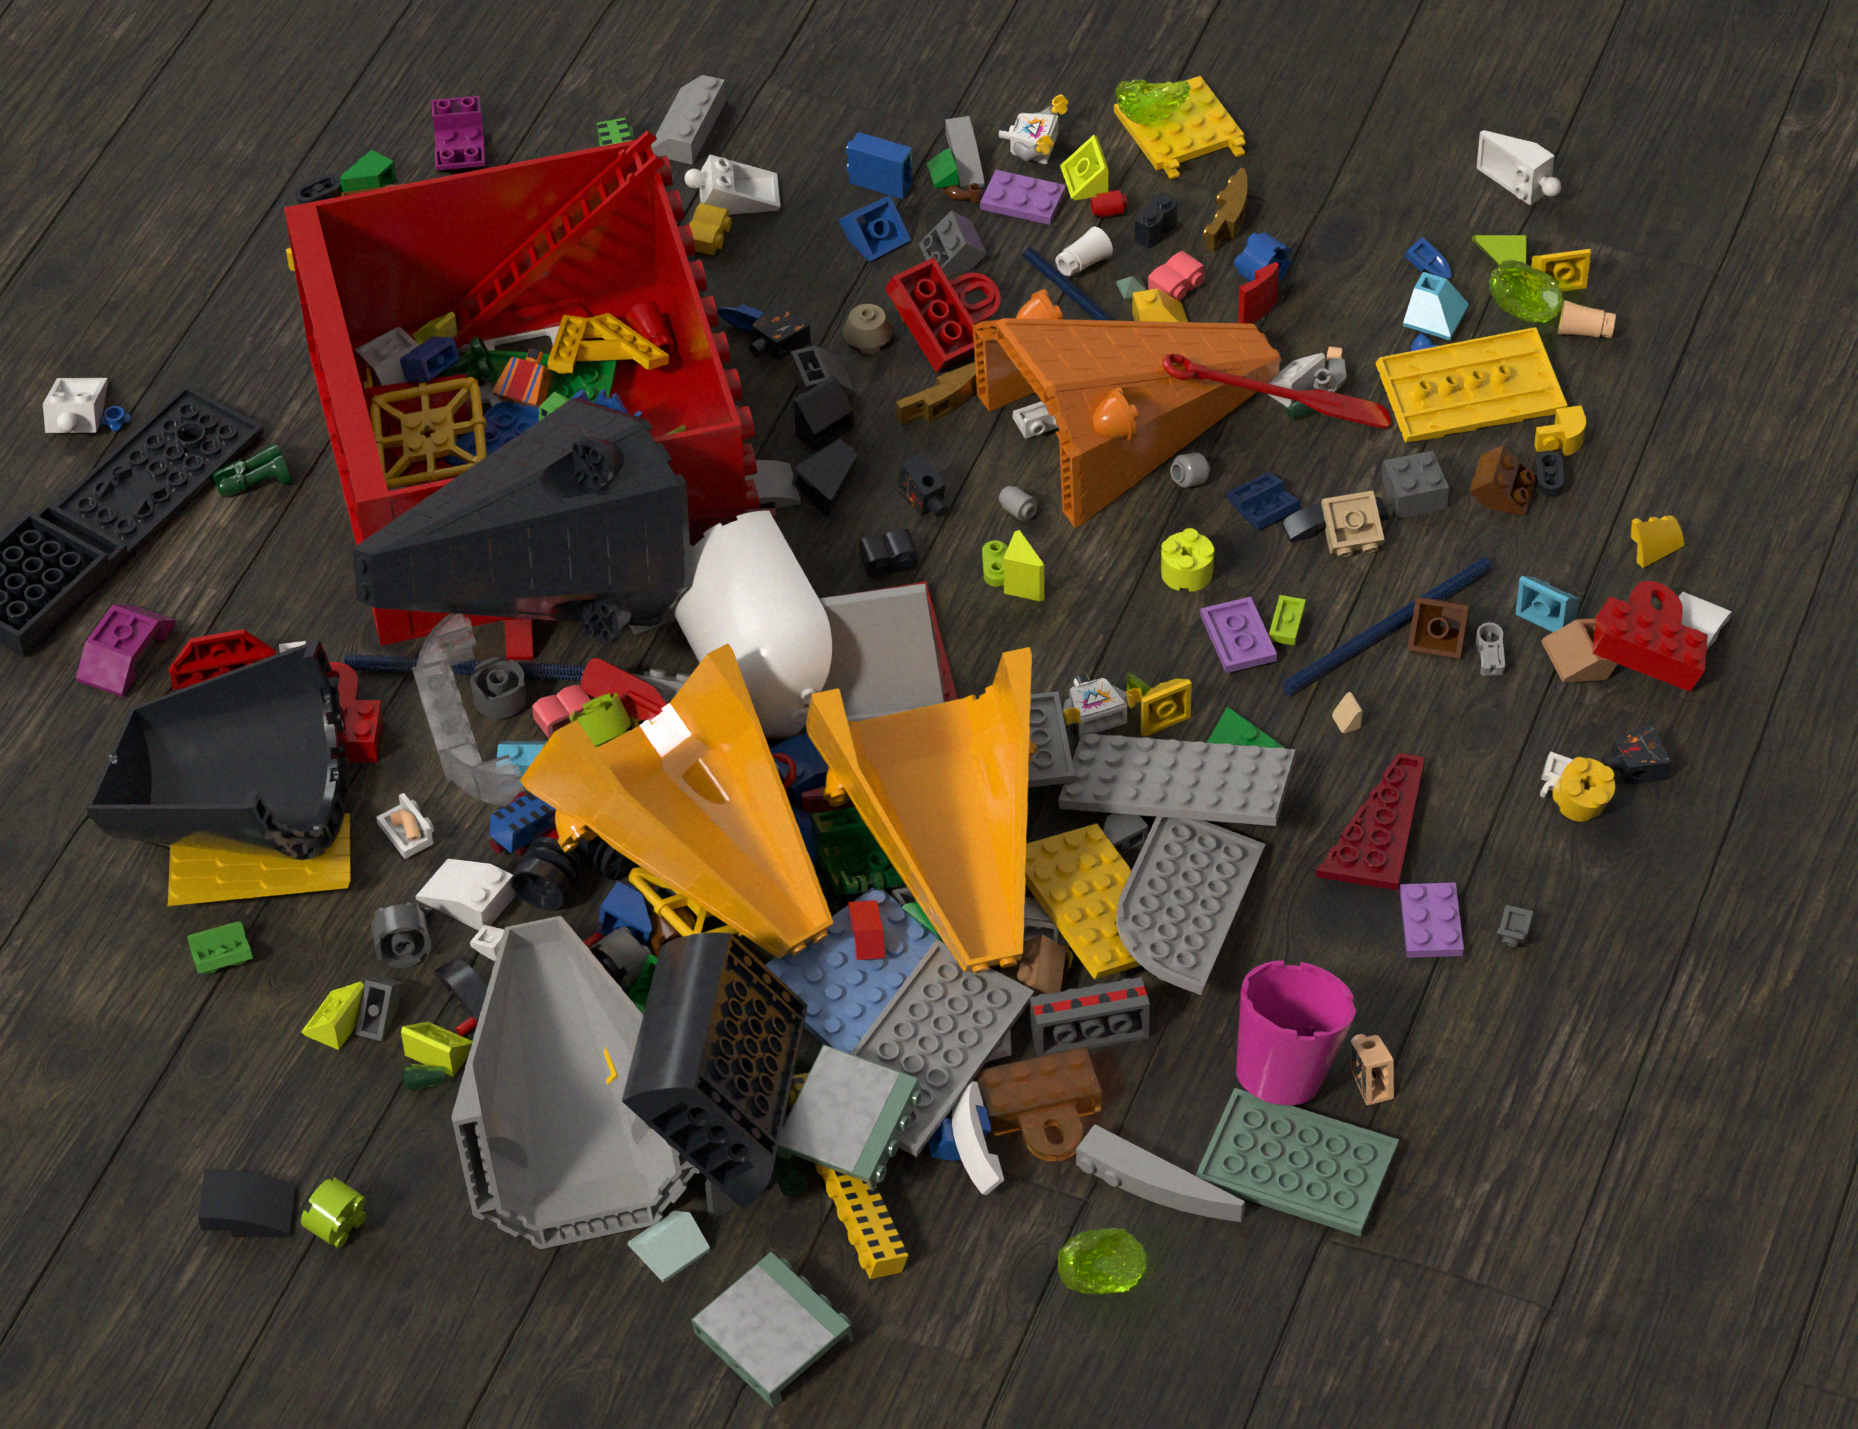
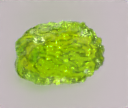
(1150, 102)
(1525, 291)
(1102, 1261)

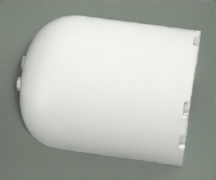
(762, 605)

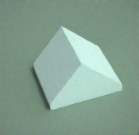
(670, 1244)

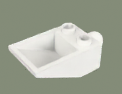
(1517, 166)
(735, 186)
(75, 405)

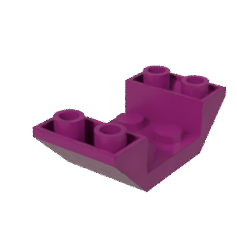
(458, 133)
(117, 645)

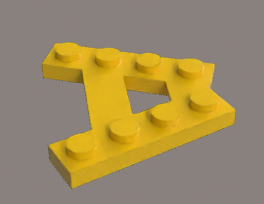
(619, 344)

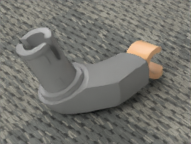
(1333, 377)

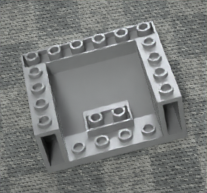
(883, 651)

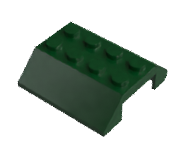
(851, 853)

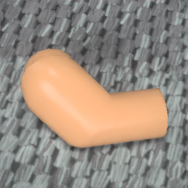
(409, 823)

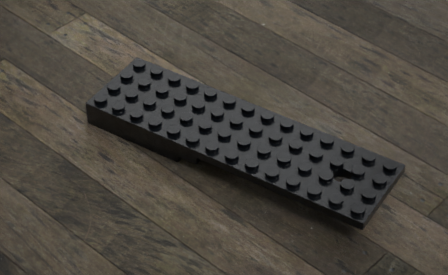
(74, 546)

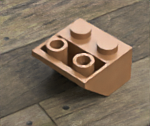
(1572, 653)
(1040, 966)

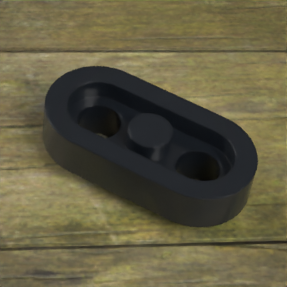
(319, 189)
(1550, 473)

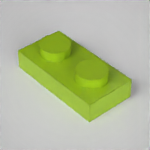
(1287, 620)

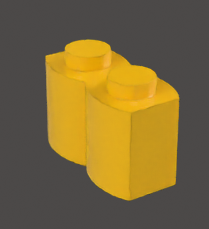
(709, 227)

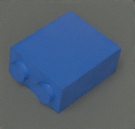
(880, 165)

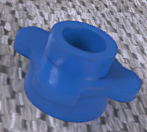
(115, 418)

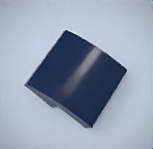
(1263, 500)

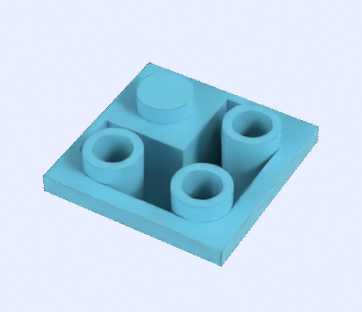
(1435, 307)

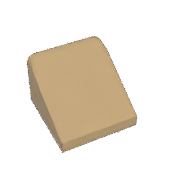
(1348, 714)

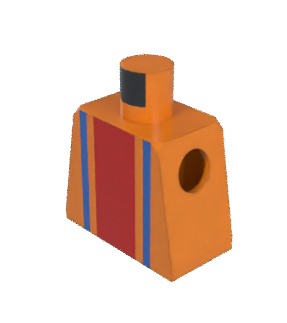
(524, 380)

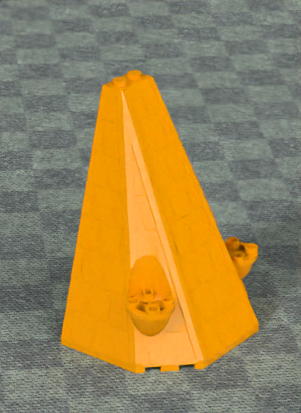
(945, 804)
(694, 808)

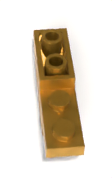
(1230, 212)
(935, 402)

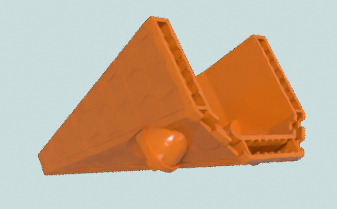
(1110, 392)

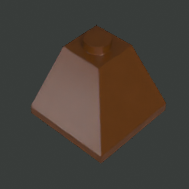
(1439, 627)

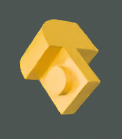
(1566, 433)

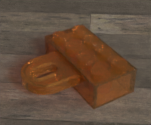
(1040, 1095)

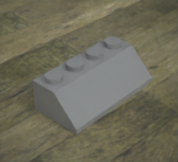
(690, 119)

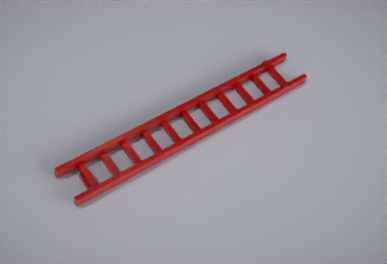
(546, 232)

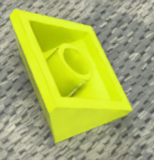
(1086, 171)
(1023, 570)
(336, 1016)
(435, 1046)

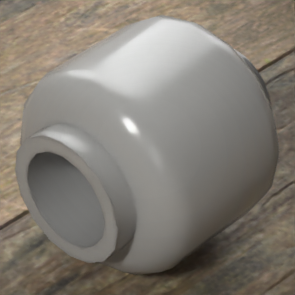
(1190, 470)

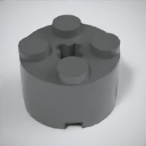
(498, 688)
(400, 935)
(621, 956)

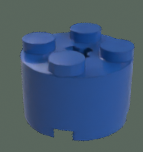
(1260, 252)

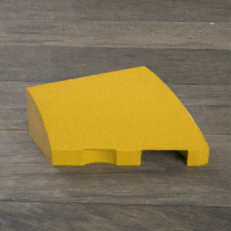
(1656, 538)

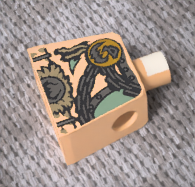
(1371, 1055)

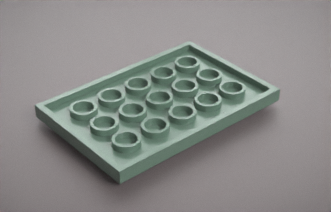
(1298, 1162)

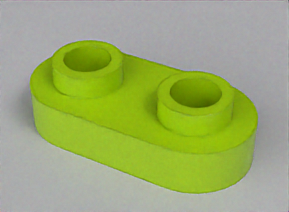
(993, 562)

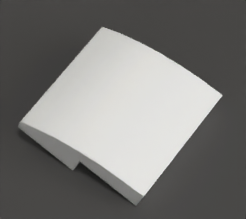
(1703, 616)

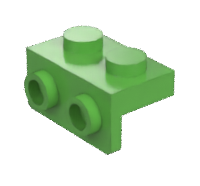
(219, 947)

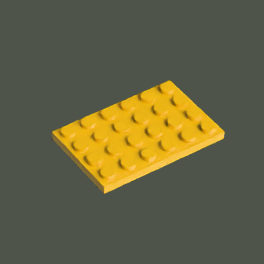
(1079, 887)

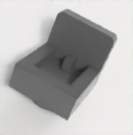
(1515, 926)

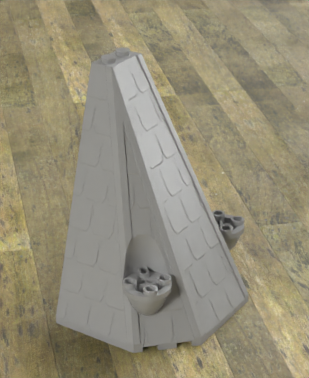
(533, 1118)

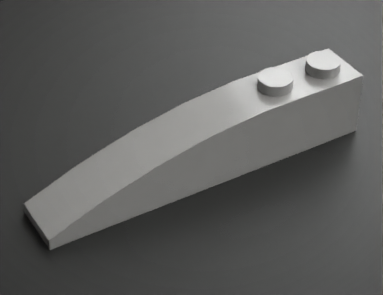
(1152, 1177)

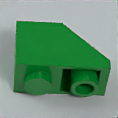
(369, 172)

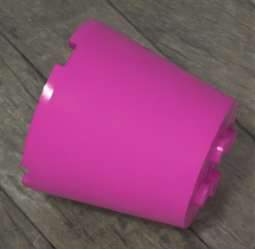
(1290, 1030)

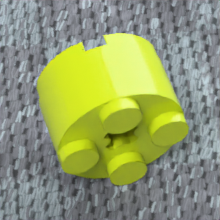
(1187, 560)

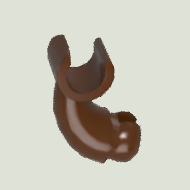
(973, 193)

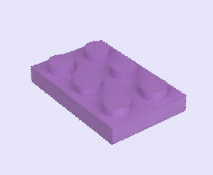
(1023, 197)
(1238, 634)
(1431, 920)

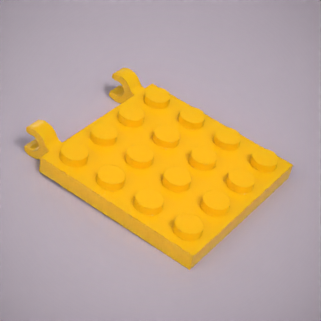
(1189, 132)

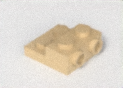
(1352, 523)

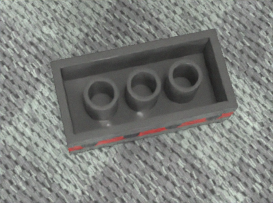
(1090, 1016)

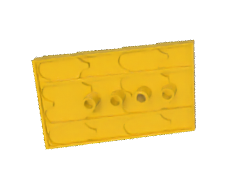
(1471, 385)
(217, 875)

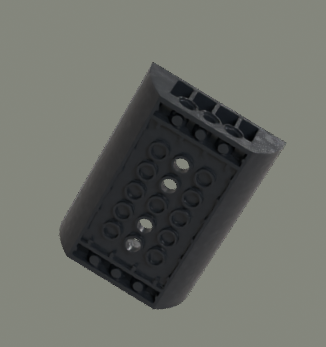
(717, 1060)

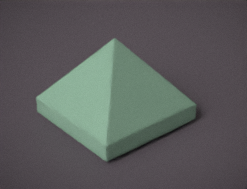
(1130, 285)

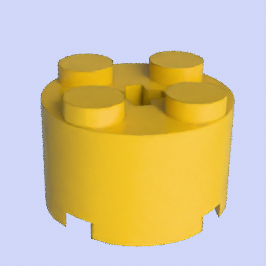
(1584, 789)

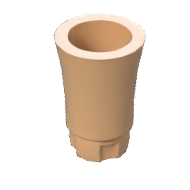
(1585, 321)

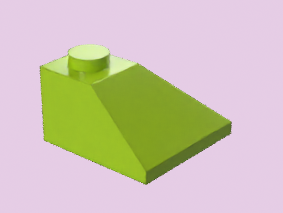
(1502, 247)

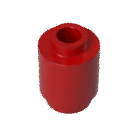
(1108, 204)

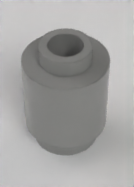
(1018, 503)

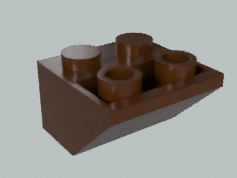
(1503, 482)

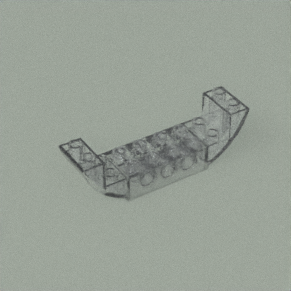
(446, 646)

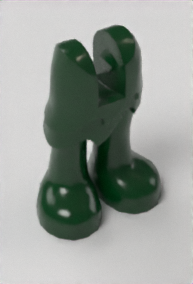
(476, 357)
(239, 475)

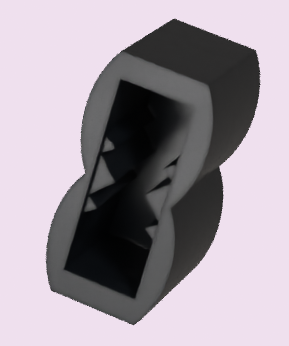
(1156, 220)
(888, 552)

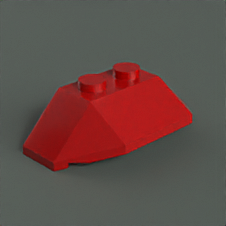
(216, 655)

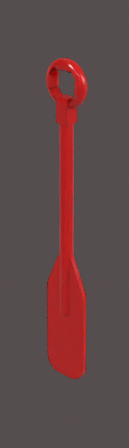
(1324, 401)
(642, 698)

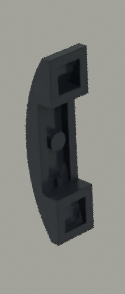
(1305, 521)
(465, 984)

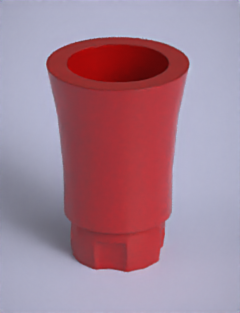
(648, 322)

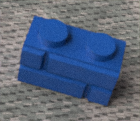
(429, 359)

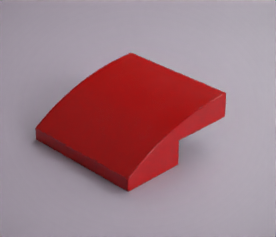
(1258, 295)

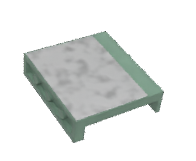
(850, 1115)
(770, 1327)

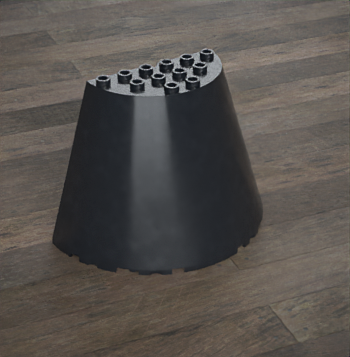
(233, 763)

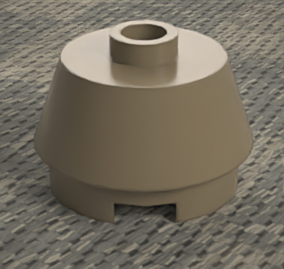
(867, 328)

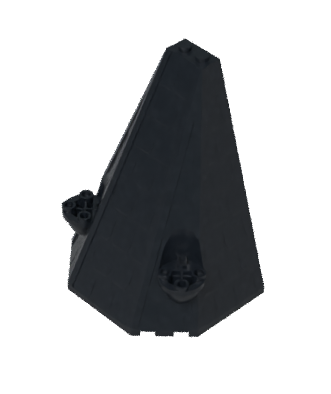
(548, 527)

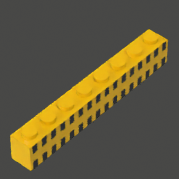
(863, 1214)

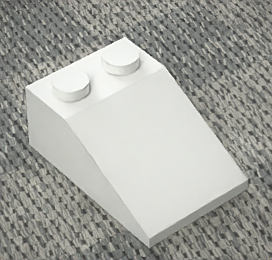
(384, 356)
(468, 892)

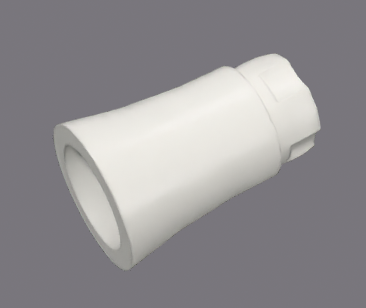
(1084, 252)

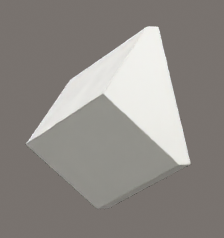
(1298, 375)

